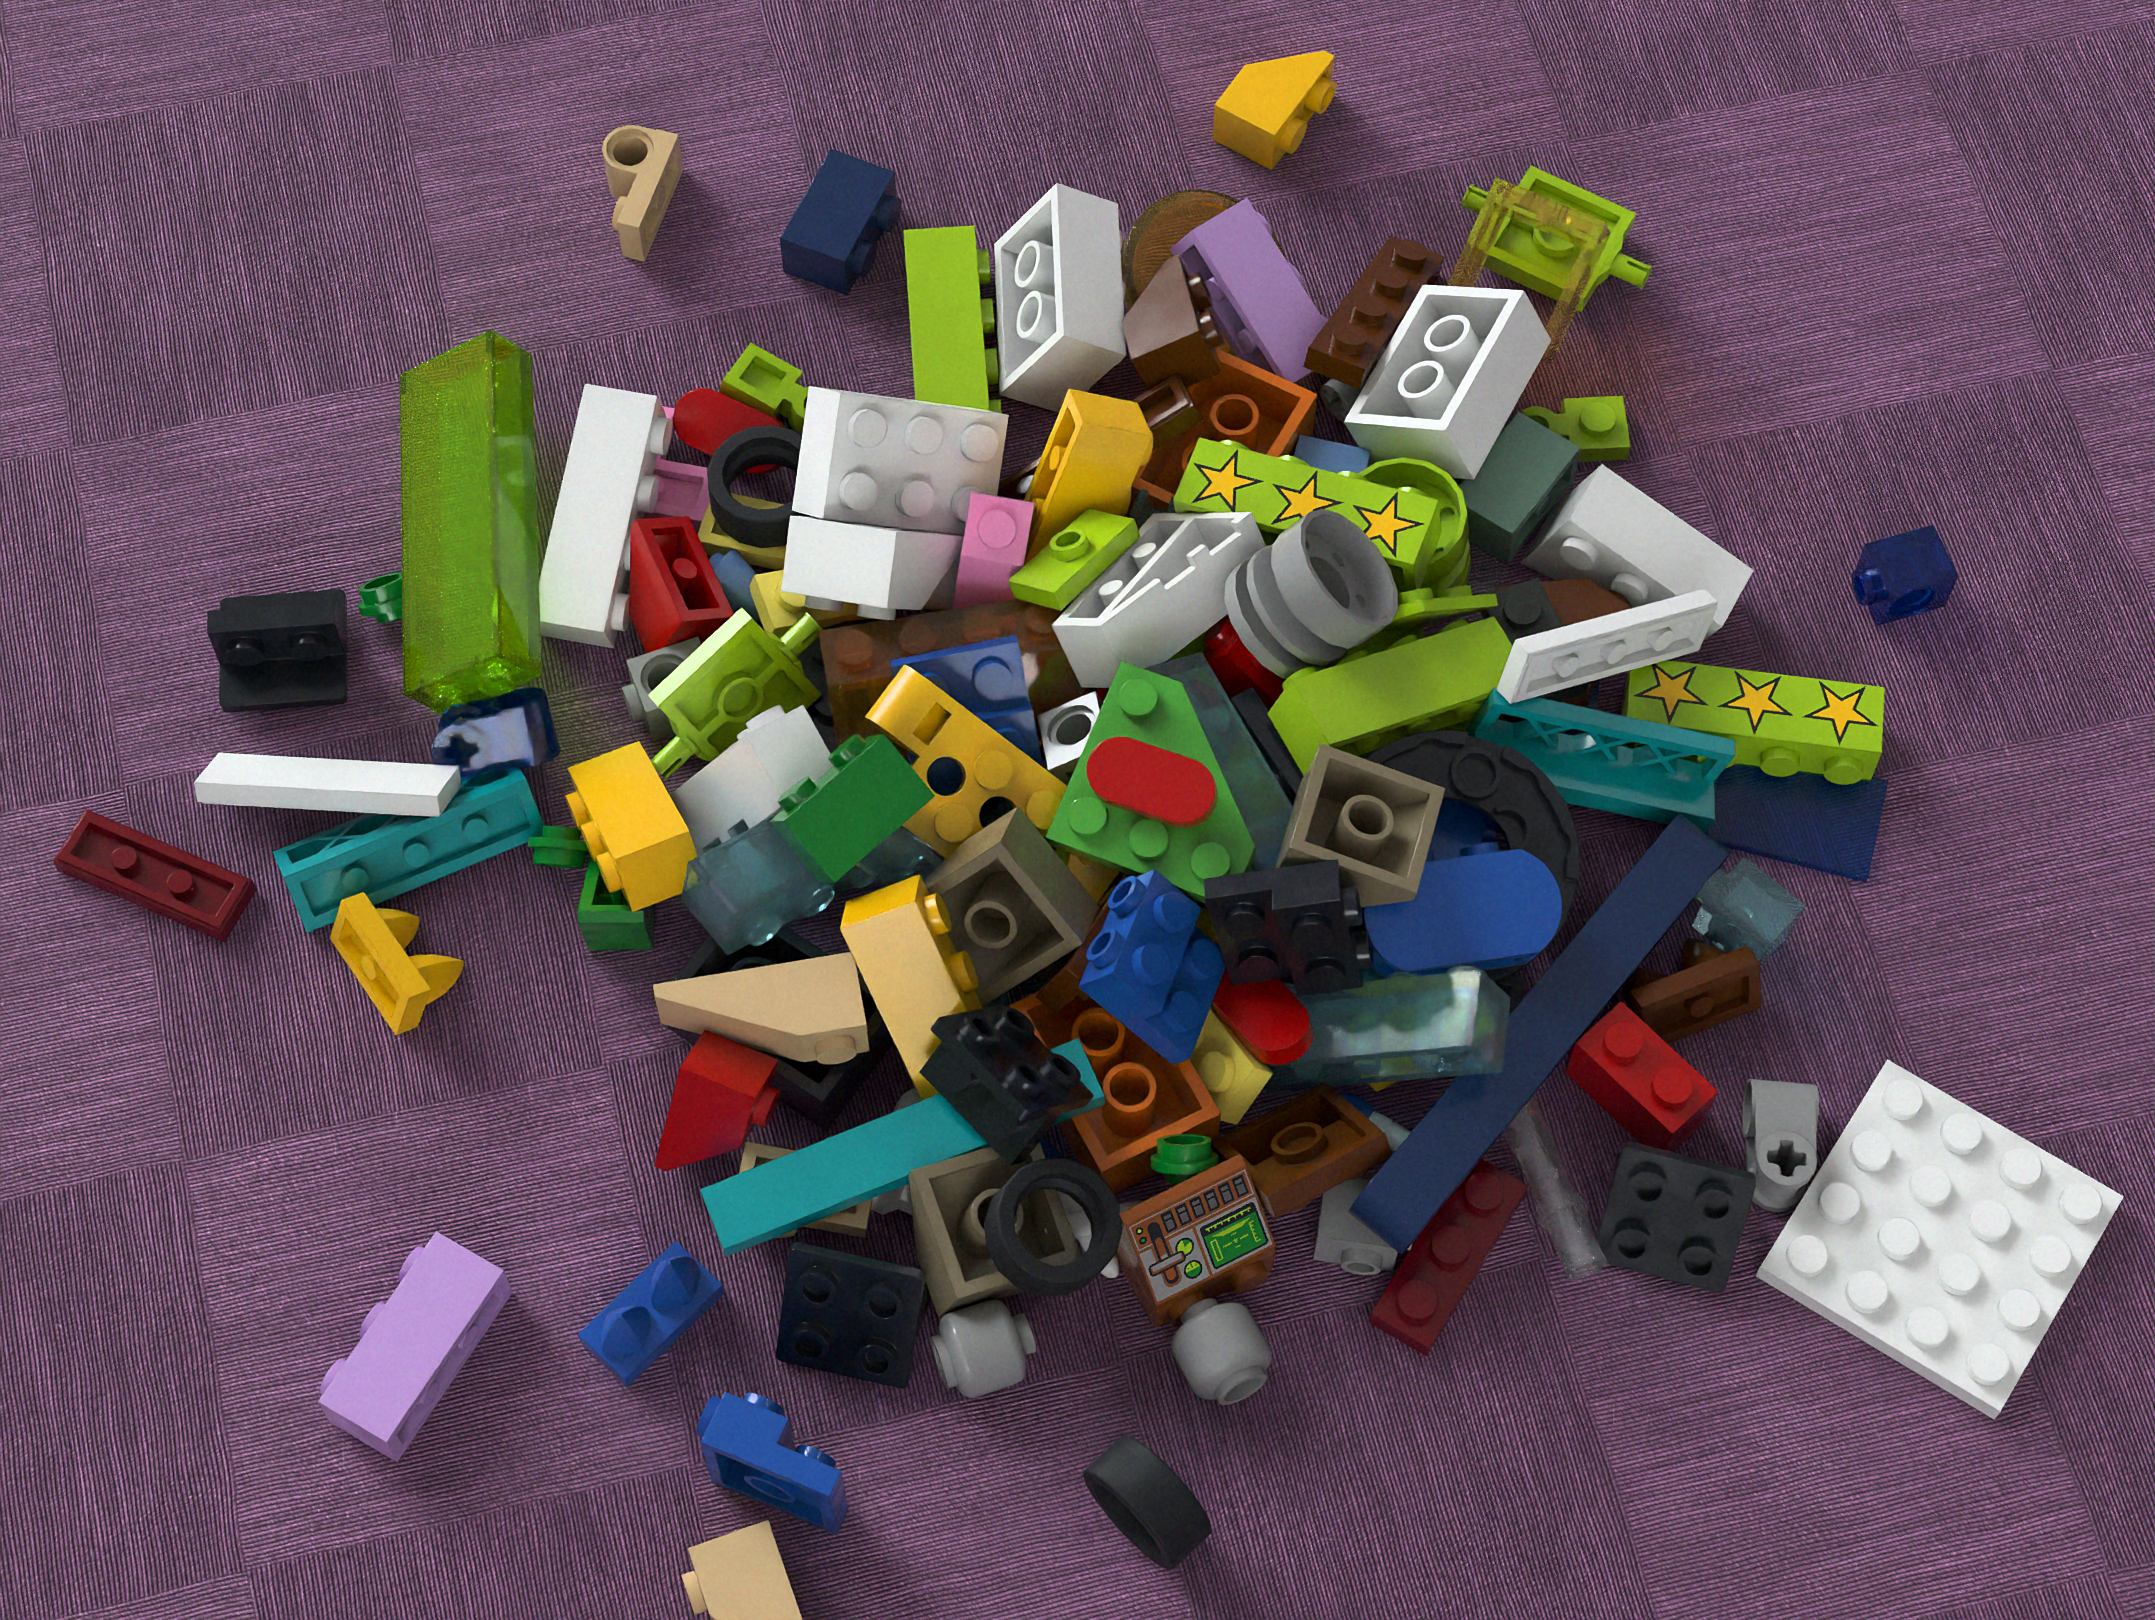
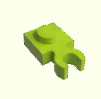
(767, 385)
(1591, 423)

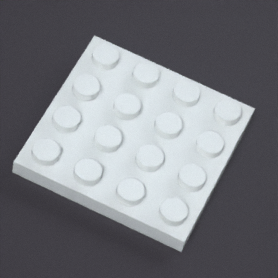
(1940, 1238)

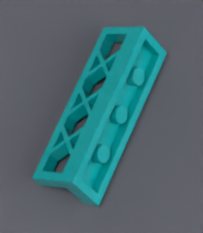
(1609, 777)
(402, 852)

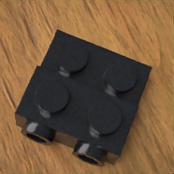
(1291, 925)

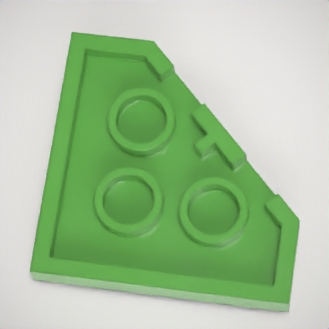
(1159, 714)

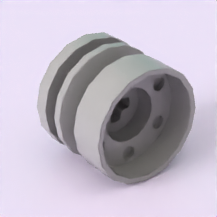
(1311, 594)

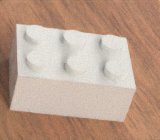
(1059, 297)
(1449, 377)
(895, 460)

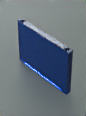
(1799, 819)

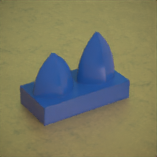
(651, 1313)

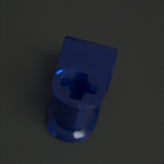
(505, 731)

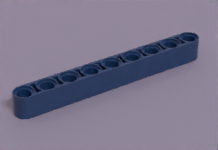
(1539, 1034)

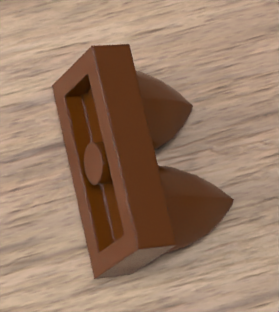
(1703, 994)

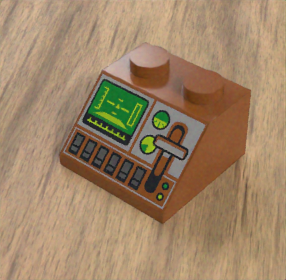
(1196, 1242)

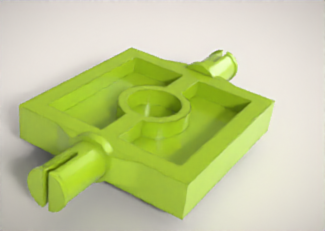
(1545, 260)
(728, 684)

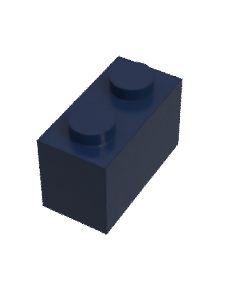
(840, 222)

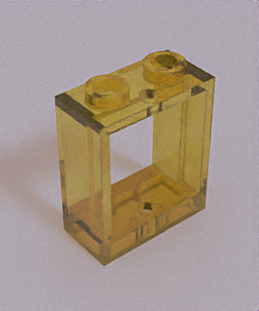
(1550, 217)

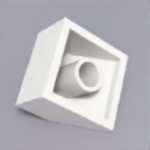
(865, 565)

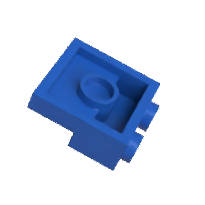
(988, 683)
(1154, 965)
(754, 1454)

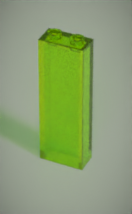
(469, 524)

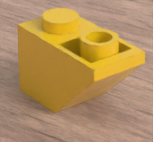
(1271, 104)

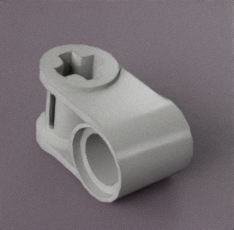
(1778, 1134)

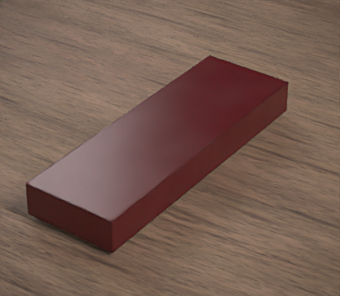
(155, 875)

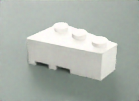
(1633, 547)
(1156, 593)
(751, 776)

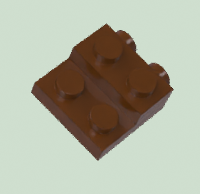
(1305, 1148)

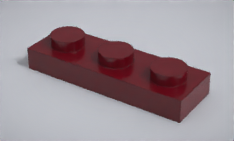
(1447, 1257)

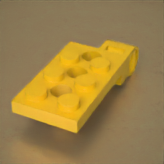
(936, 726)

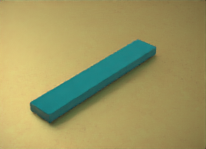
(853, 1166)

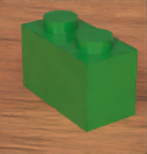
(850, 806)

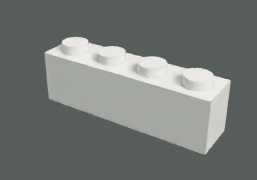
(600, 497)

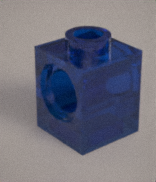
(1904, 575)

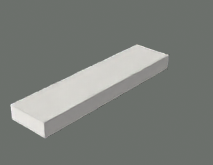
(1606, 645)
(328, 784)

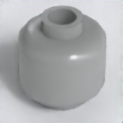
(982, 1348)
(1221, 1351)

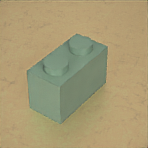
(1517, 486)

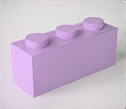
(1253, 291)
(414, 1345)

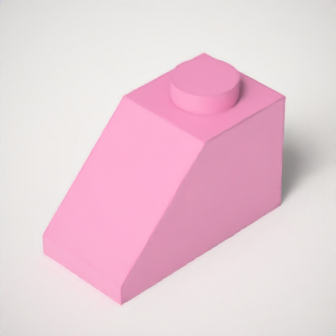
(991, 549)

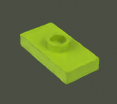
(1074, 559)

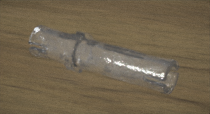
(1559, 1205)

